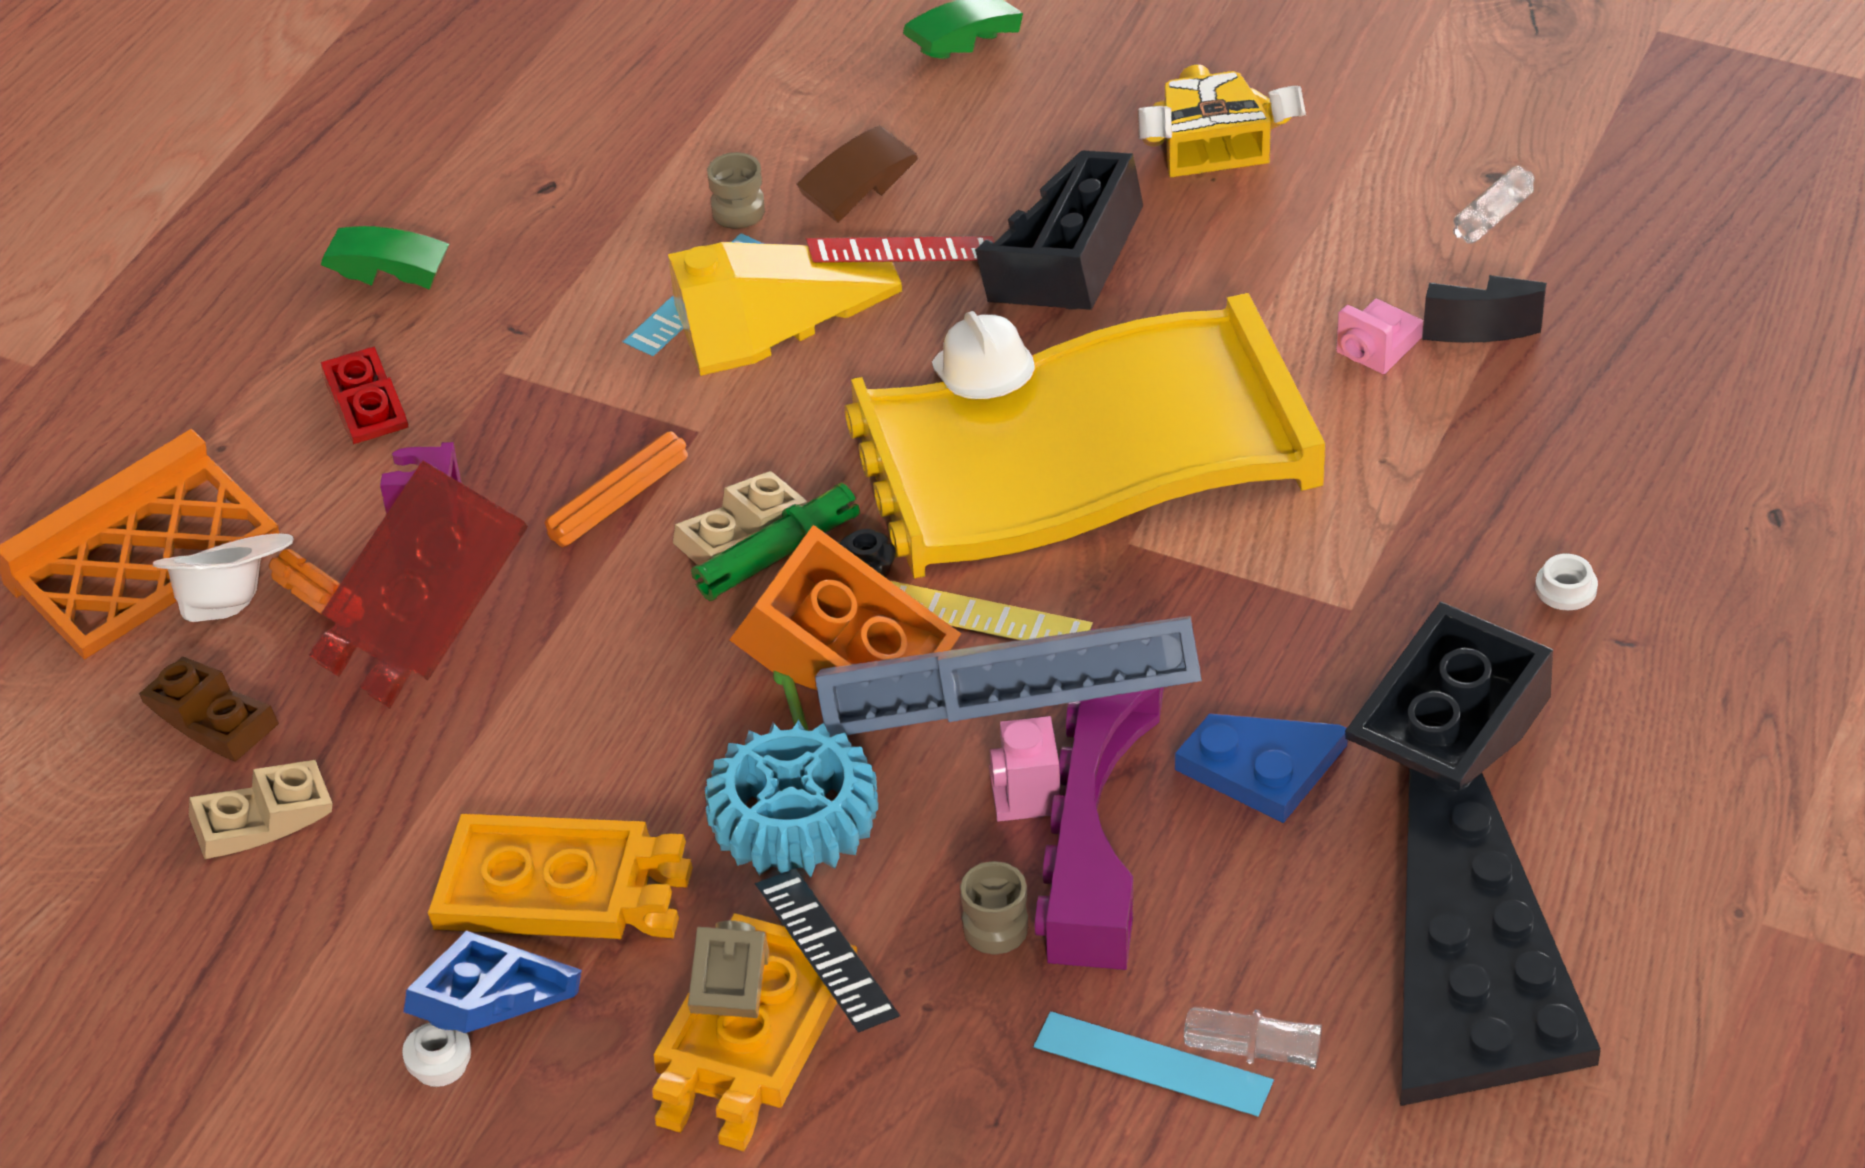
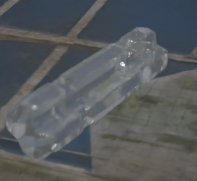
(1493, 204)

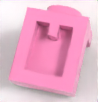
(1377, 334)

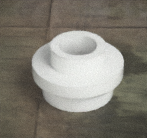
(1566, 582)
(438, 1066)

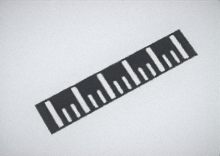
(827, 950)

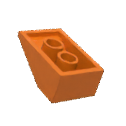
(835, 613)

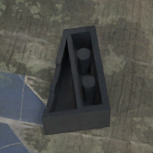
(1069, 238)

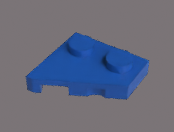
(1261, 759)
(487, 983)

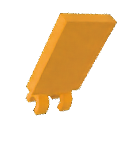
(558, 877)
(744, 1057)

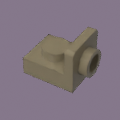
(728, 970)

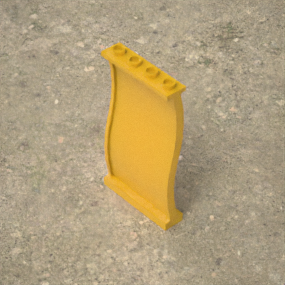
(1088, 438)

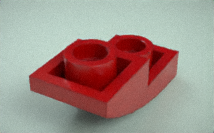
(363, 395)

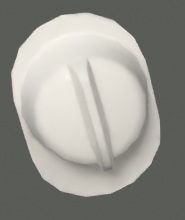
(983, 358)
(221, 578)

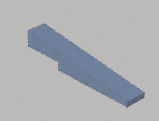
(1007, 676)

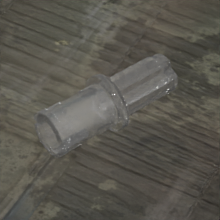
(1253, 1036)

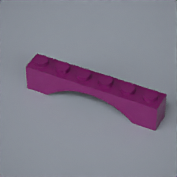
(1091, 889)

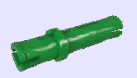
(774, 541)

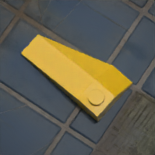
(754, 295)

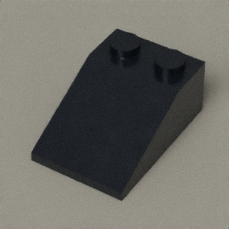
(1456, 697)

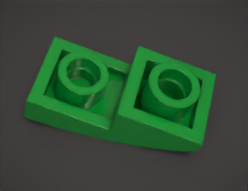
(957, 23)
(366, 250)

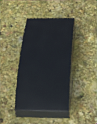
(1468, 315)

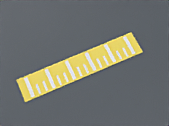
(992, 616)

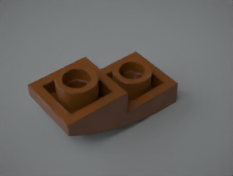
(854, 169)
(206, 710)

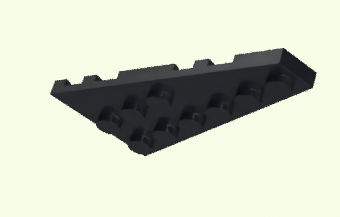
(1480, 964)

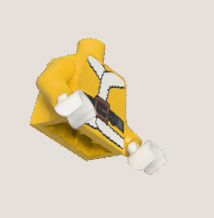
(1216, 121)

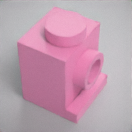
(1025, 769)

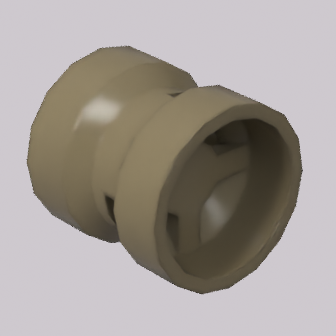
(736, 199)
(994, 907)

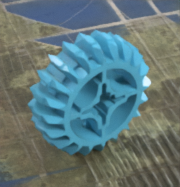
(793, 818)

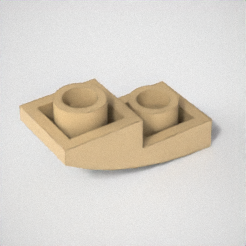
(744, 511)
(275, 806)

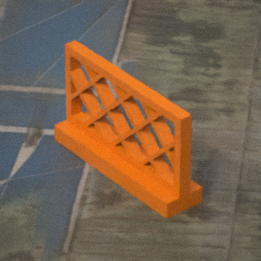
(111, 516)

